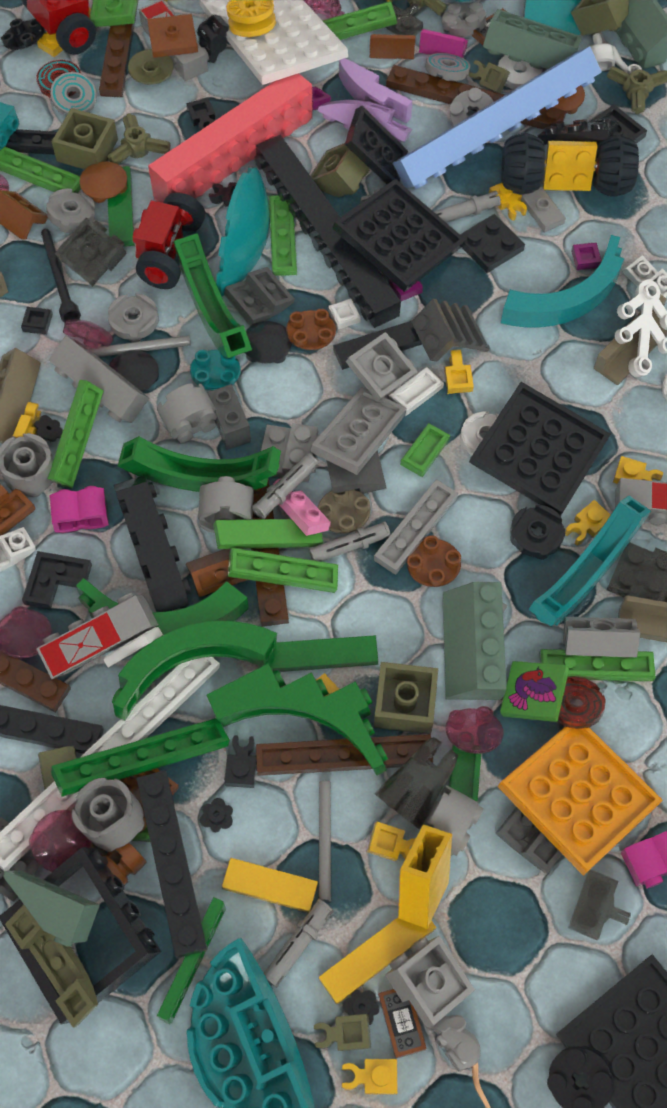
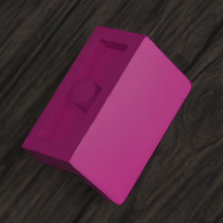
(435, 42)

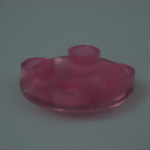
(88, 331)
(23, 632)
(474, 730)
(56, 839)

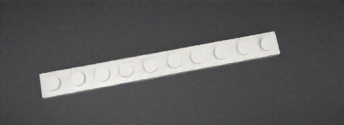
(140, 723)

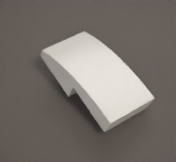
(643, 270)
(14, 548)

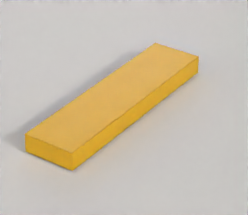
(371, 958)

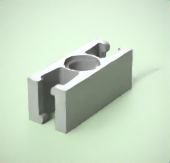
(601, 637)

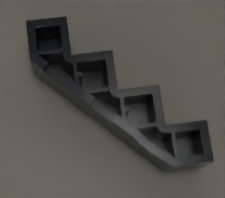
(151, 544)

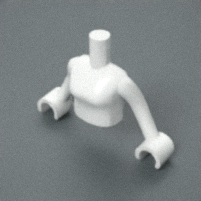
(608, 56)

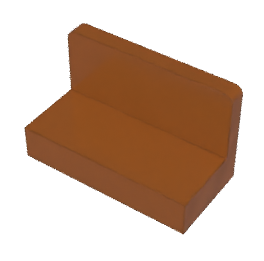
(392, 46)
(19, 214)
(211, 572)

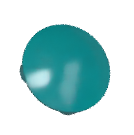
(214, 370)

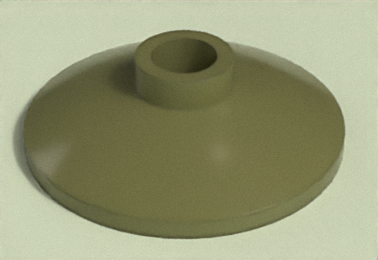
(150, 70)

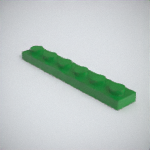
(140, 756)

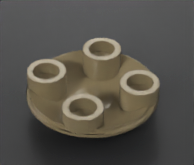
(345, 510)

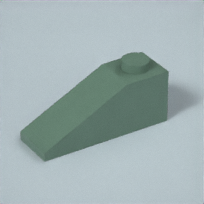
(54, 908)

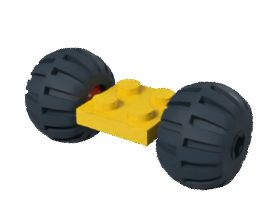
(570, 165)

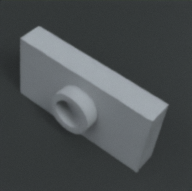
(543, 210)

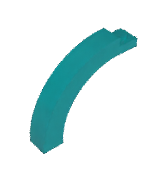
(563, 306)
(592, 564)

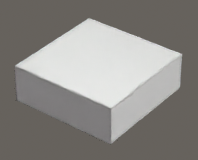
(344, 314)

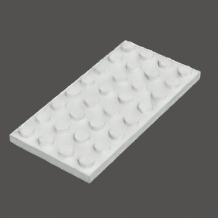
(293, 45)

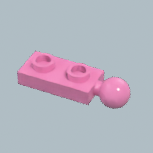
(304, 513)

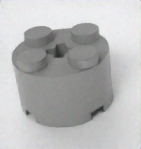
(187, 412)
(26, 464)
(224, 502)
(108, 813)
(455, 815)

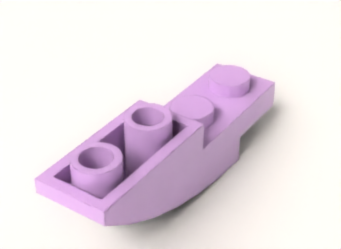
(365, 86)
(344, 111)

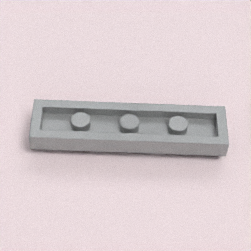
(415, 526)

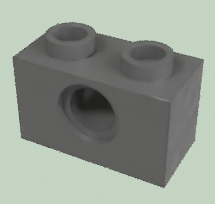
(230, 417)

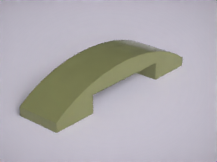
(59, 964)

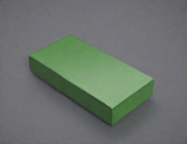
(425, 450)

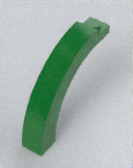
(222, 328)
(191, 472)
(222, 605)
(185, 644)

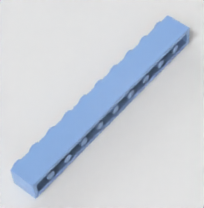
(496, 118)

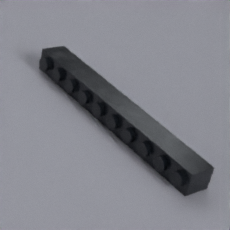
(316, 218)

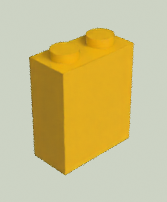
(424, 876)

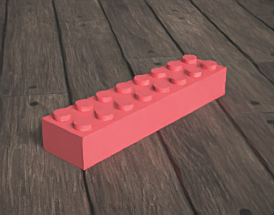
(232, 139)

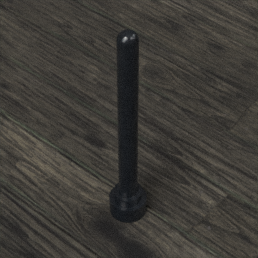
(68, 309)

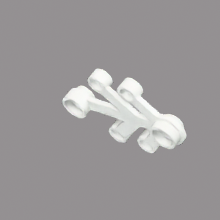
(645, 323)

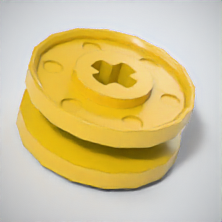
(250, 17)

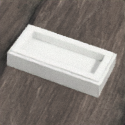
(417, 390)
(132, 646)

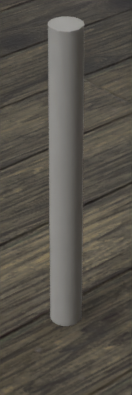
(142, 346)
(325, 841)

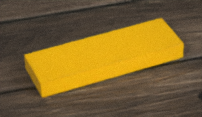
(270, 885)

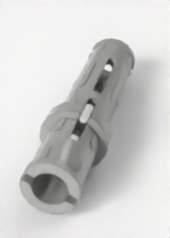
(472, 206)
(277, 493)
(379, 532)
(301, 938)

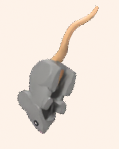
(461, 1047)

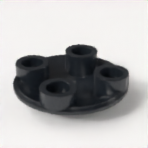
(22, 34)
(268, 342)
(137, 368)

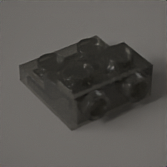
(91, 251)
(641, 574)

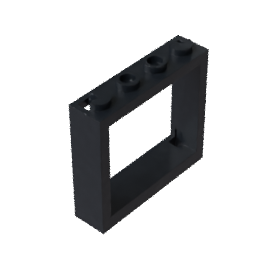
(124, 911)

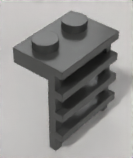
(447, 326)

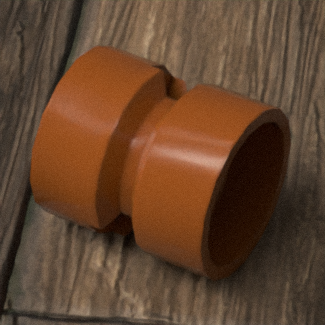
(125, 861)

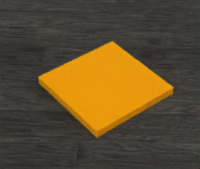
(580, 795)

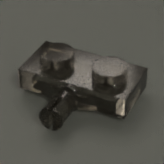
(406, 22)
(596, 906)

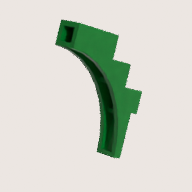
(267, 694)

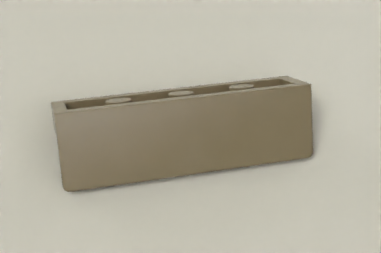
(615, 357)
(17, 383)
(649, 615)

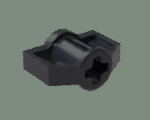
(214, 38)

